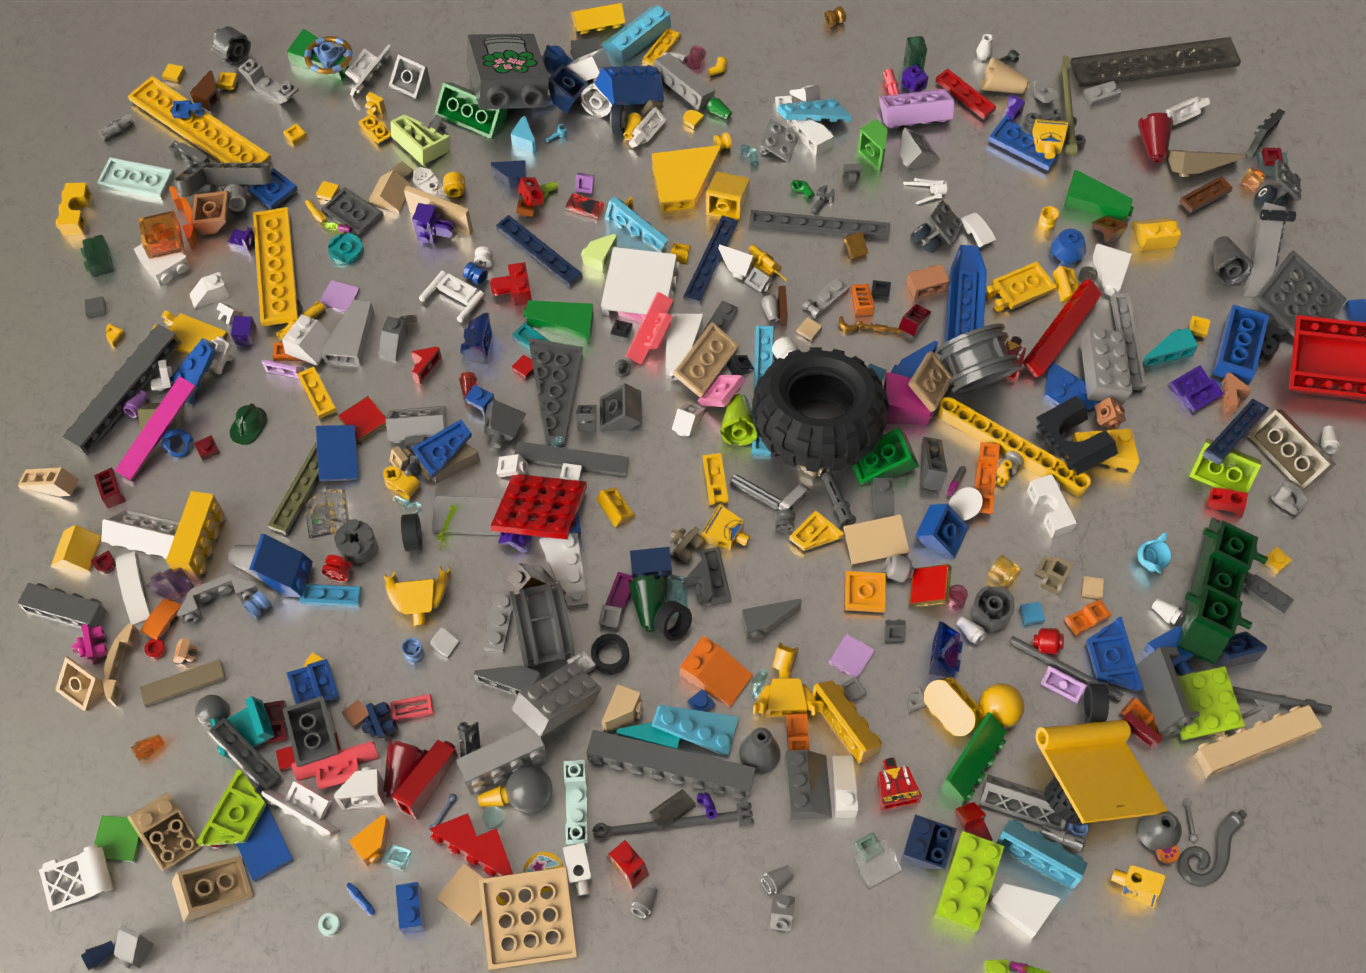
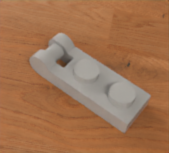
(826, 297)

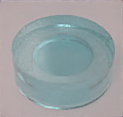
(493, 817)

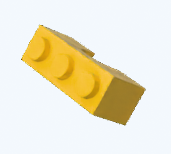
(70, 219)

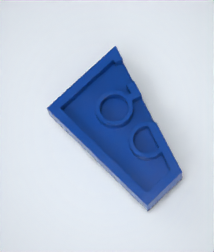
(196, 365)

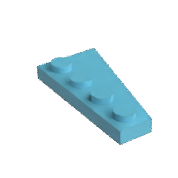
(814, 110)
(629, 218)

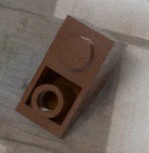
(206, 92)

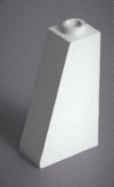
(680, 339)

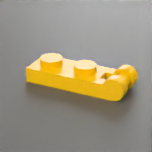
(715, 478)

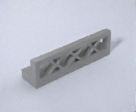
(1022, 794)

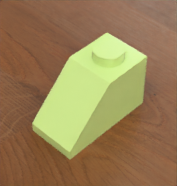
(599, 252)

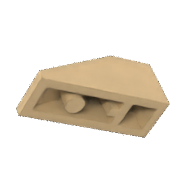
(49, 481)

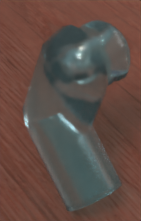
(750, 153)
(756, 683)

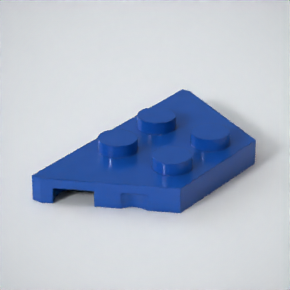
(1063, 385)
(1113, 657)

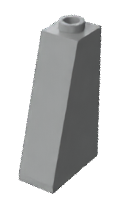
(350, 336)

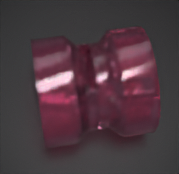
(695, 57)
(957, 592)

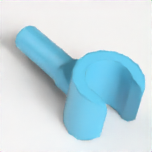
(561, 132)

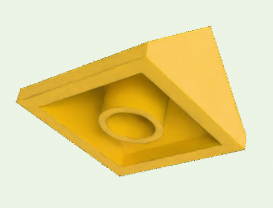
(76, 549)

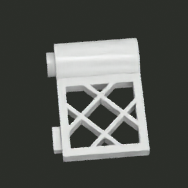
(92, 870)

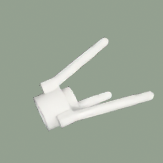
(938, 187)

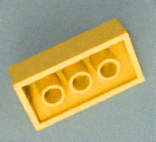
(846, 722)

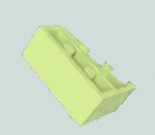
(419, 140)

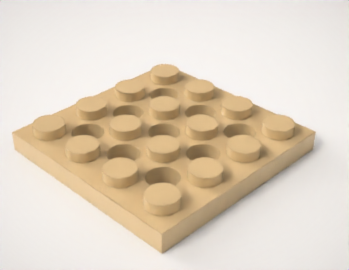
(495, 933)

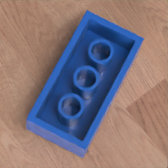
(1241, 343)

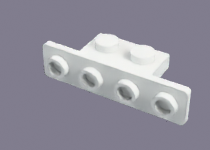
(363, 66)
(305, 804)

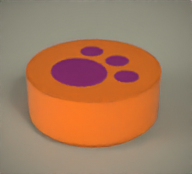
(1168, 856)

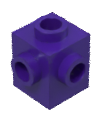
(914, 79)

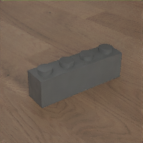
(61, 606)

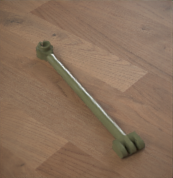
(1071, 148)

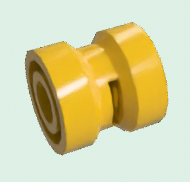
(1048, 218)

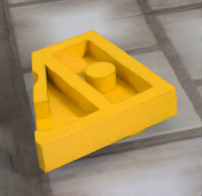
(815, 532)

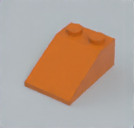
(715, 671)

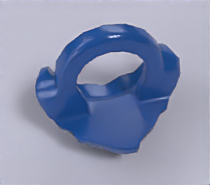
(186, 437)

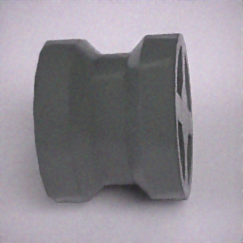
(785, 520)

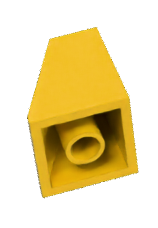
(727, 195)

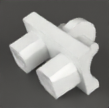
(222, 355)

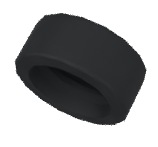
(411, 532)
(663, 616)
(605, 640)
(1096, 703)

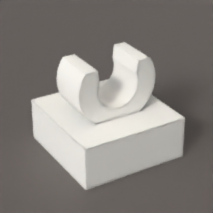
(229, 311)

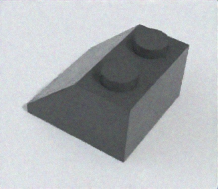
(621, 409)

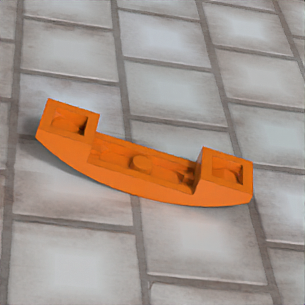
(182, 203)
(986, 474)

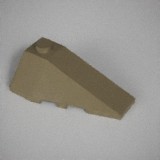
(1193, 162)

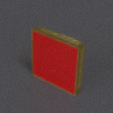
(365, 417)
(930, 585)

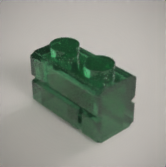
(915, 52)
(97, 256)

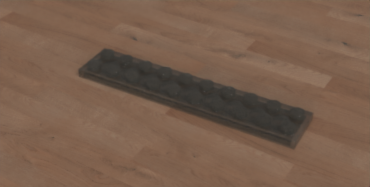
(1155, 62)

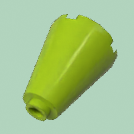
(738, 422)

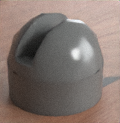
(627, 367)

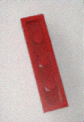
(965, 93)

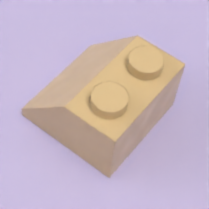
(622, 710)

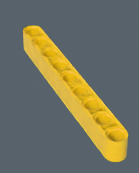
(1007, 438)

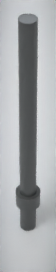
(1063, 666)
(1282, 699)

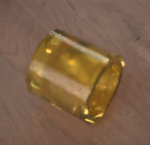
(1004, 571)

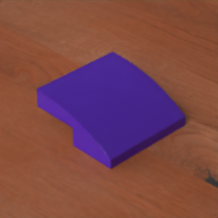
(1196, 388)

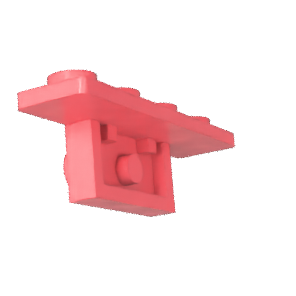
(651, 329)
(338, 767)

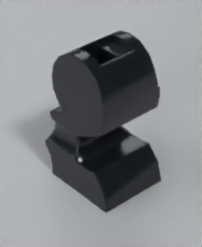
(1272, 338)

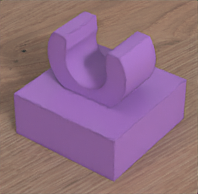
(585, 183)

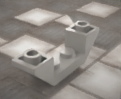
(256, 77)
(190, 609)

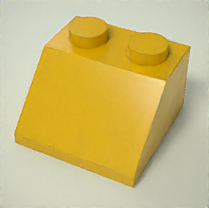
(1157, 233)

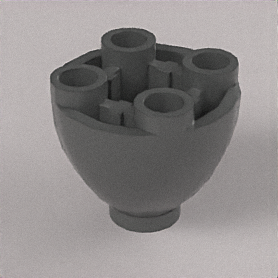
(1155, 834)

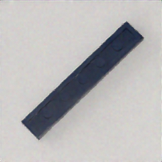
(539, 251)
(710, 260)
(1235, 431)

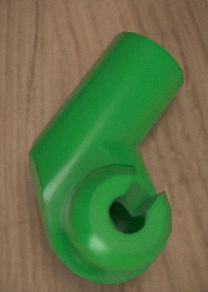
(802, 186)

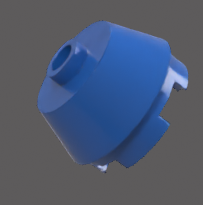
(1069, 246)

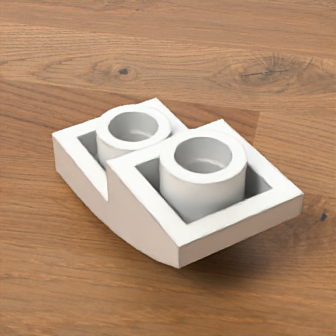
(978, 227)

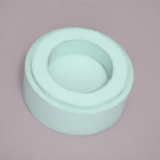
(329, 924)

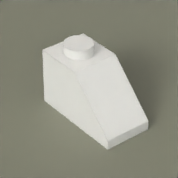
(737, 262)
(209, 291)
(688, 419)

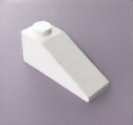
(813, 134)
(844, 787)

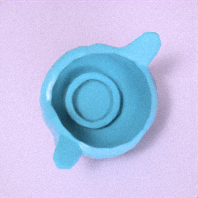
(1155, 554)

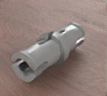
(116, 126)
(1063, 838)

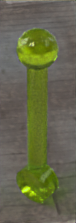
(440, 537)

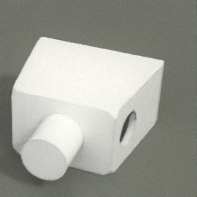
(577, 858)

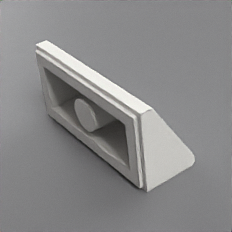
(806, 93)

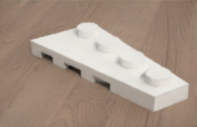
(567, 568)

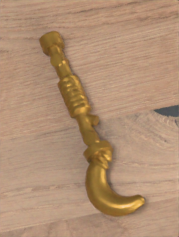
(859, 325)

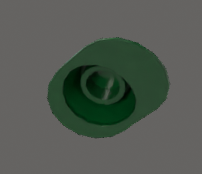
(247, 424)

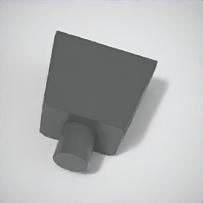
(502, 422)

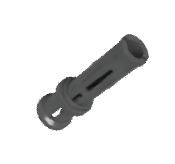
(840, 505)

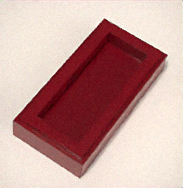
(1142, 731)

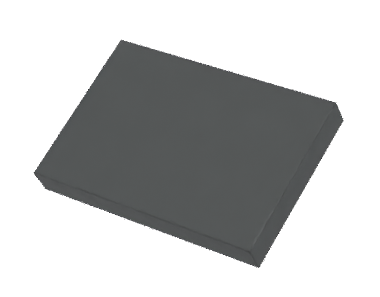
(352, 211)

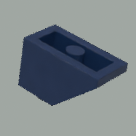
(509, 172)

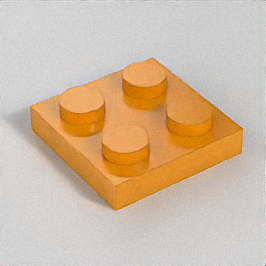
(865, 591)

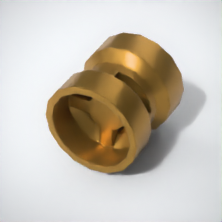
(836, 16)

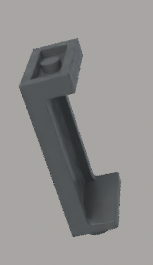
(1165, 692)

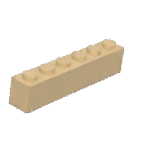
(1257, 741)

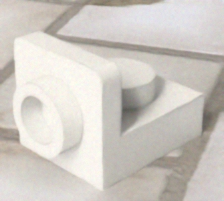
(511, 466)

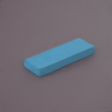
(331, 595)

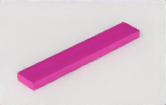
(155, 428)

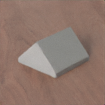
(409, 77)

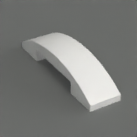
(132, 588)

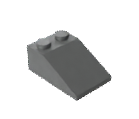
(311, 731)

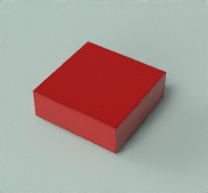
(523, 366)

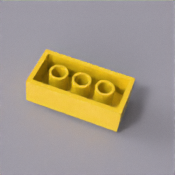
(195, 535)

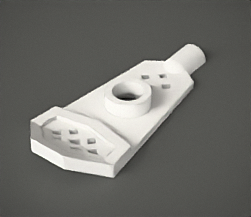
(424, 179)

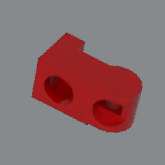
(532, 194)
(1228, 500)

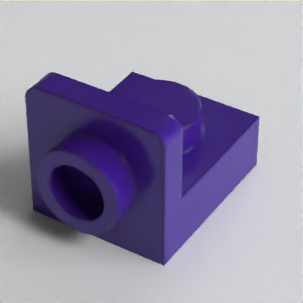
(1015, 107)
(242, 239)

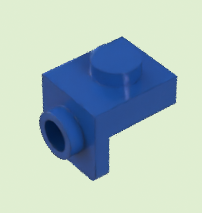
(479, 398)

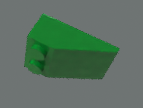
(889, 458)

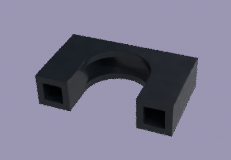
(1076, 455)

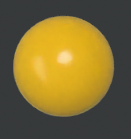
(1003, 703)

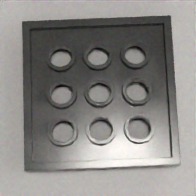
(1298, 287)

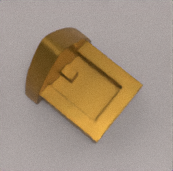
(856, 245)

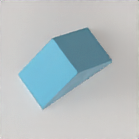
(522, 136)

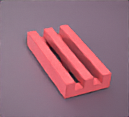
(415, 715)

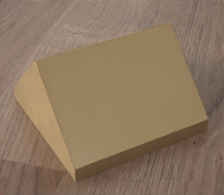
(389, 192)
(79, 684)

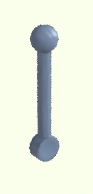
(452, 797)

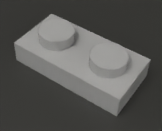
(1102, 93)

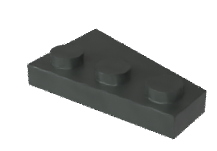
(1264, 131)

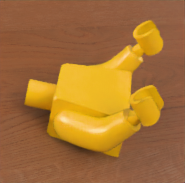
(417, 595)
(786, 696)

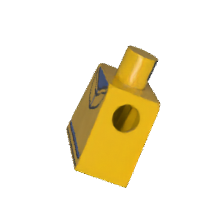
(1049, 136)
(725, 530)
(1140, 884)

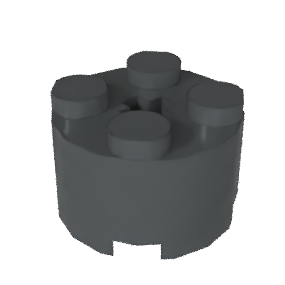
(230, 45)
(356, 542)
(993, 608)

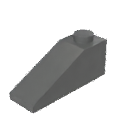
(933, 464)
(882, 498)
(764, 619)
(508, 679)

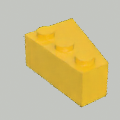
(1127, 454)

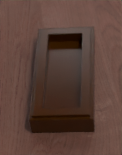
(783, 314)

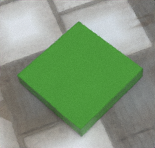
(117, 839)

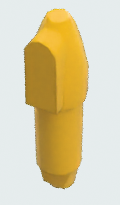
(318, 215)

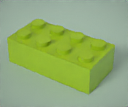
(968, 882)

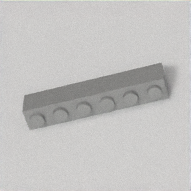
(1264, 251)

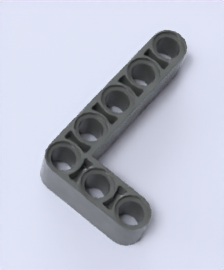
(221, 174)

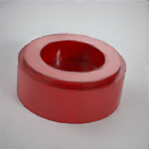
(155, 649)

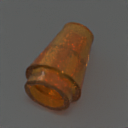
(145, 748)

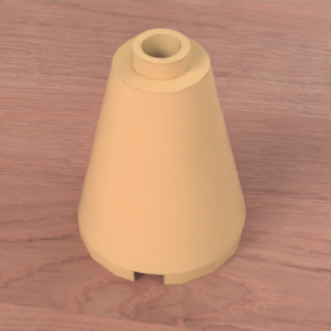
(1003, 78)

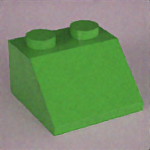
(873, 143)

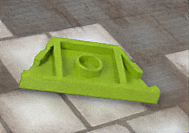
(234, 814)

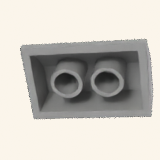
(415, 422)

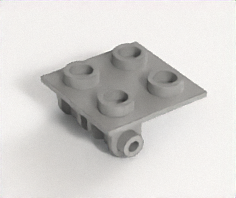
(778, 141)

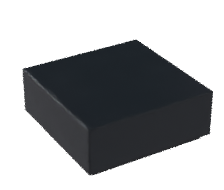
(880, 290)

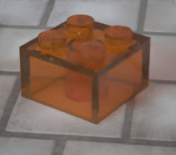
(161, 234)

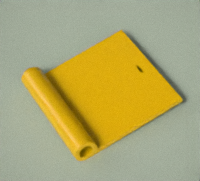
(1099, 770)

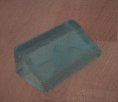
(676, 590)

